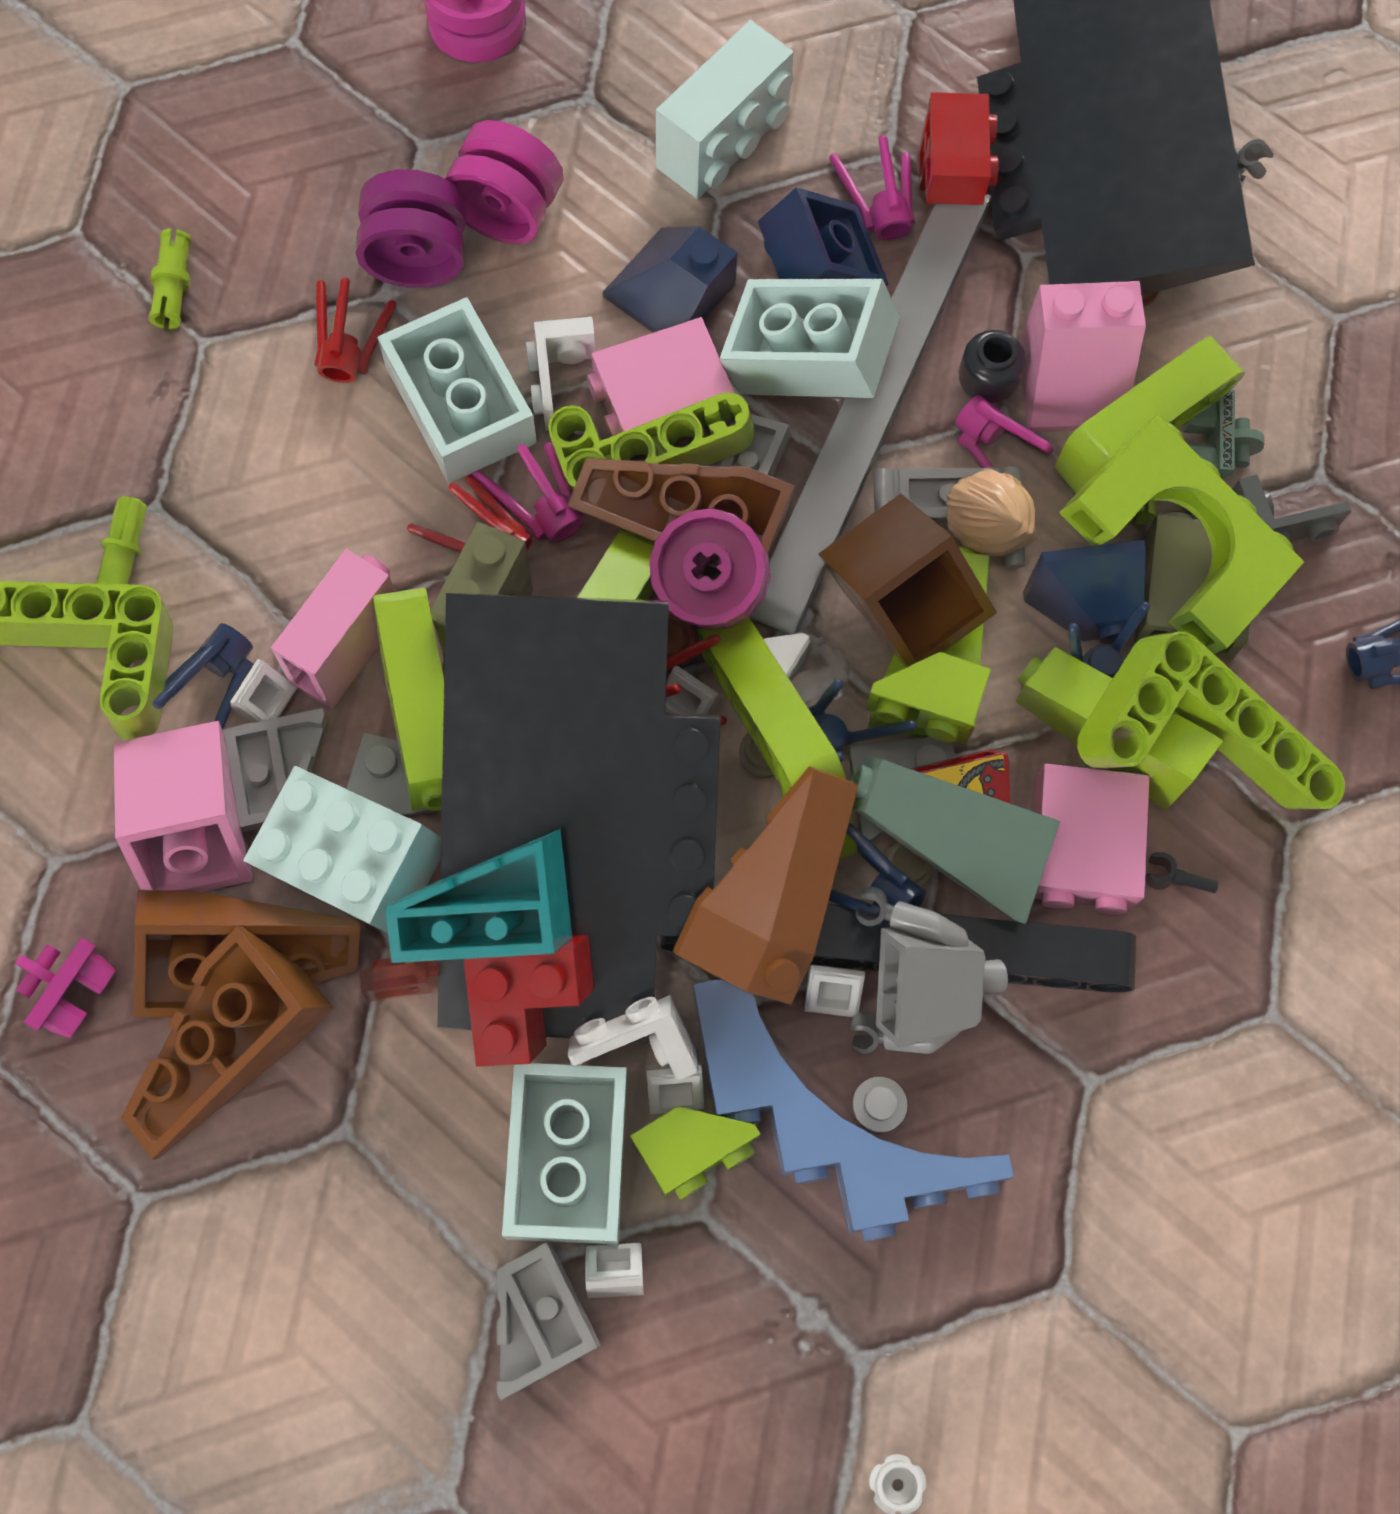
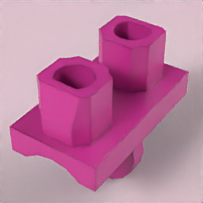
(52, 1010)

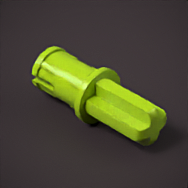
(122, 541)

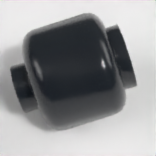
(992, 365)

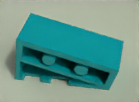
(489, 910)

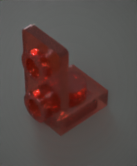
(397, 979)

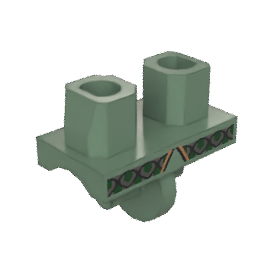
(1227, 440)

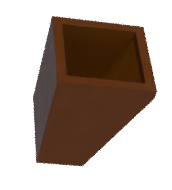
(908, 581)

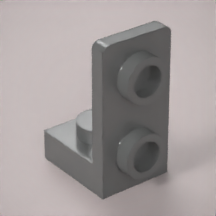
(1315, 523)

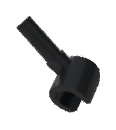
(1176, 875)

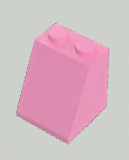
(1080, 351)
(179, 811)

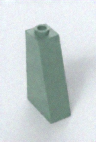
(967, 836)

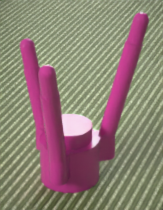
(890, 213)
(985, 424)
(553, 515)

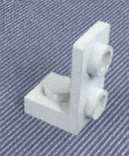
(557, 341)
(647, 1016)

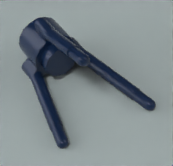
(220, 653)
(1103, 657)
(1374, 657)
(837, 731)
(890, 879)

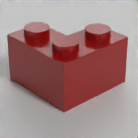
(956, 149)
(510, 997)

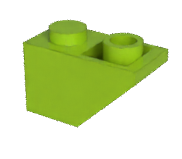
(935, 693)
(688, 1145)

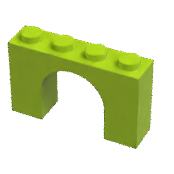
(1247, 555)

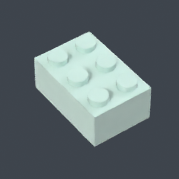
(724, 109)
(810, 337)
(457, 389)
(343, 848)
(565, 1154)

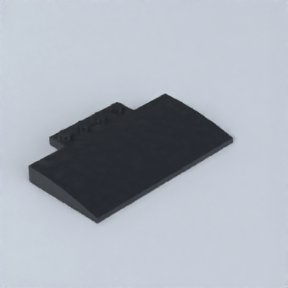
(1119, 143)
(567, 729)

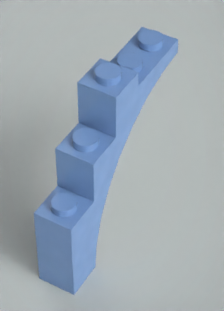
(809, 1137)

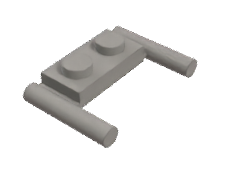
(928, 492)

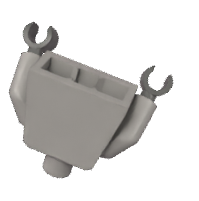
(926, 981)

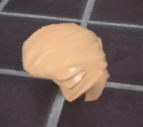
(991, 513)

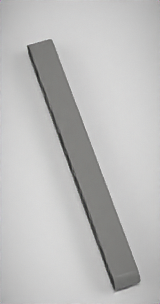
(865, 422)

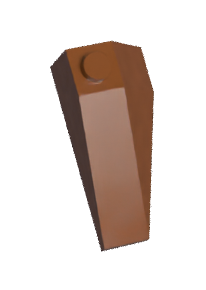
(650, 495)
(771, 905)
(183, 927)
(235, 1025)

